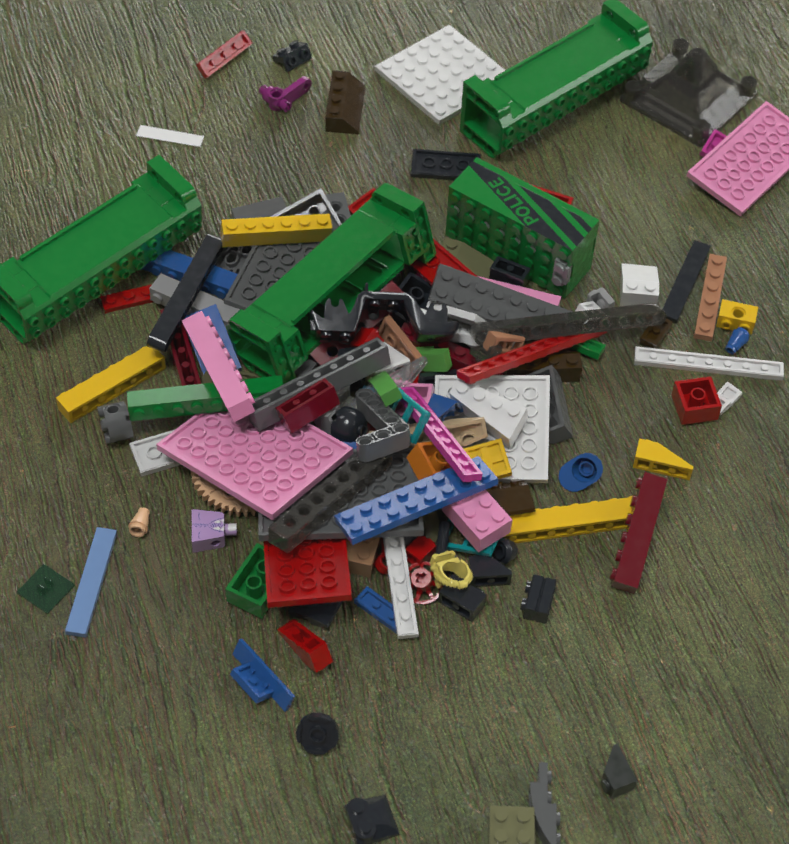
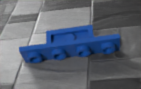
(258, 678)

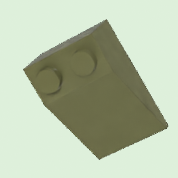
(471, 258)

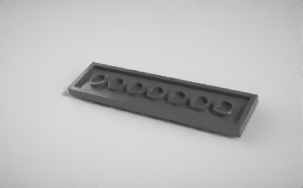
(486, 298)

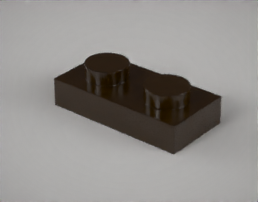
(655, 334)

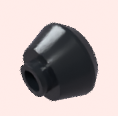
(505, 551)

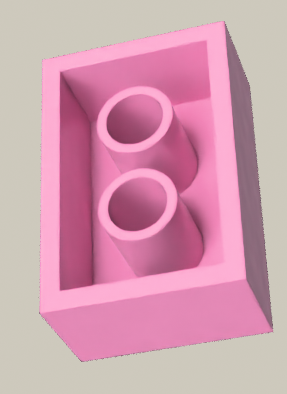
(479, 519)

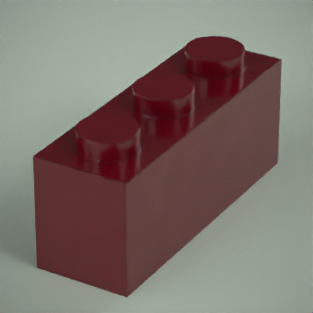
(307, 405)

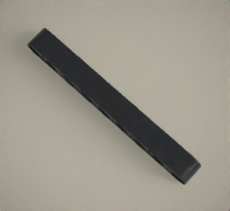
(185, 294)

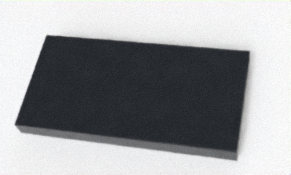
(440, 164)

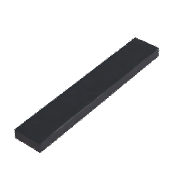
(685, 280)

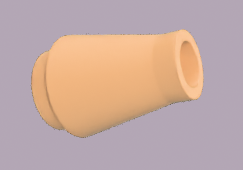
(139, 524)

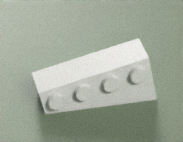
(502, 416)

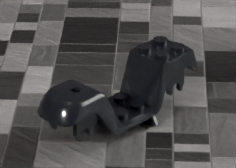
(342, 326)

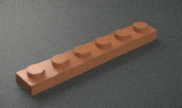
(710, 297)

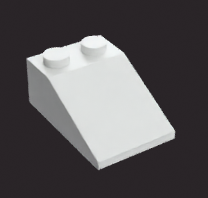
(638, 284)

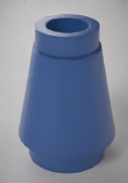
(737, 340)

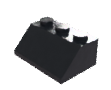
(418, 289)

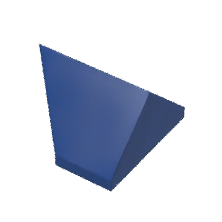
(444, 406)

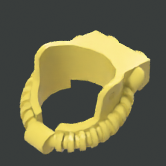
(447, 562)

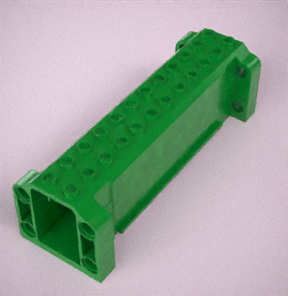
(555, 80)
(366, 248)
(97, 251)

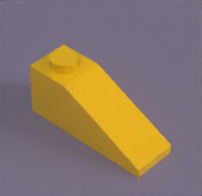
(658, 459)

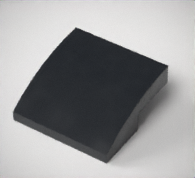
(317, 614)

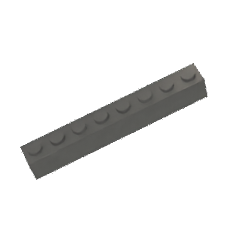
(339, 372)

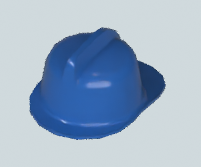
(580, 472)

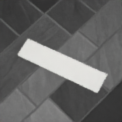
(169, 135)

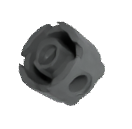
(115, 422)

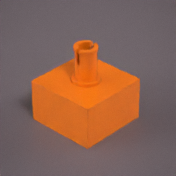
(426, 460)

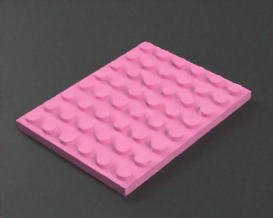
(257, 467)

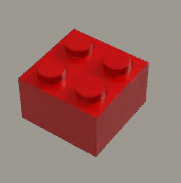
(696, 400)

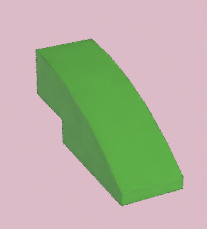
(438, 359)
(385, 388)

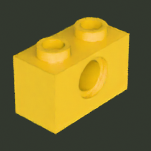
(736, 315)

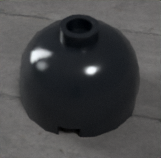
(349, 424)

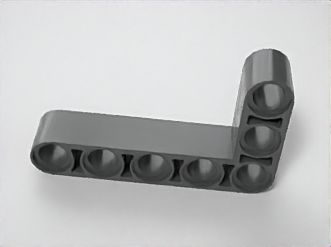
(391, 432)

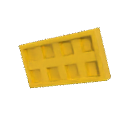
(493, 456)

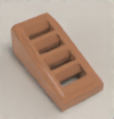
(493, 338)

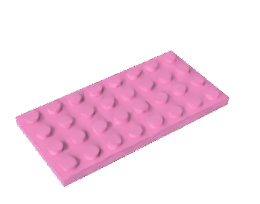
(746, 160)

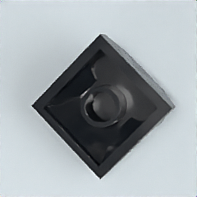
(371, 819)

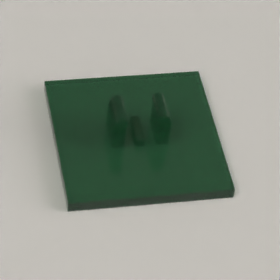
(45, 588)

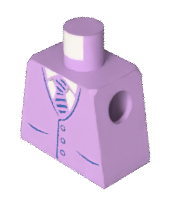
(210, 530)

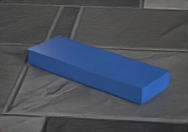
(377, 607)

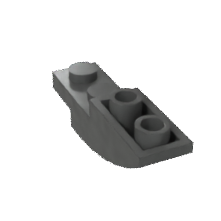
(545, 812)

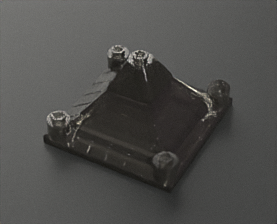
(689, 94)

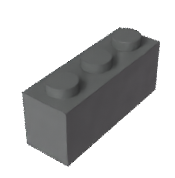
(259, 209)

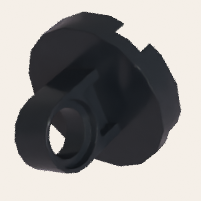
(317, 733)

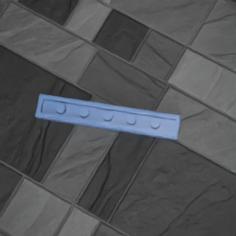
(91, 582)

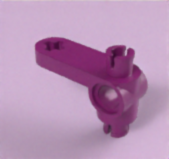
(282, 99)

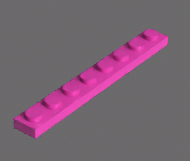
(444, 440)

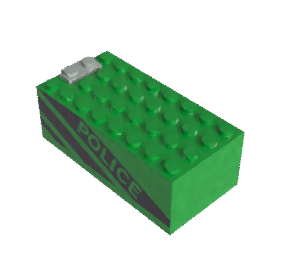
(521, 224)

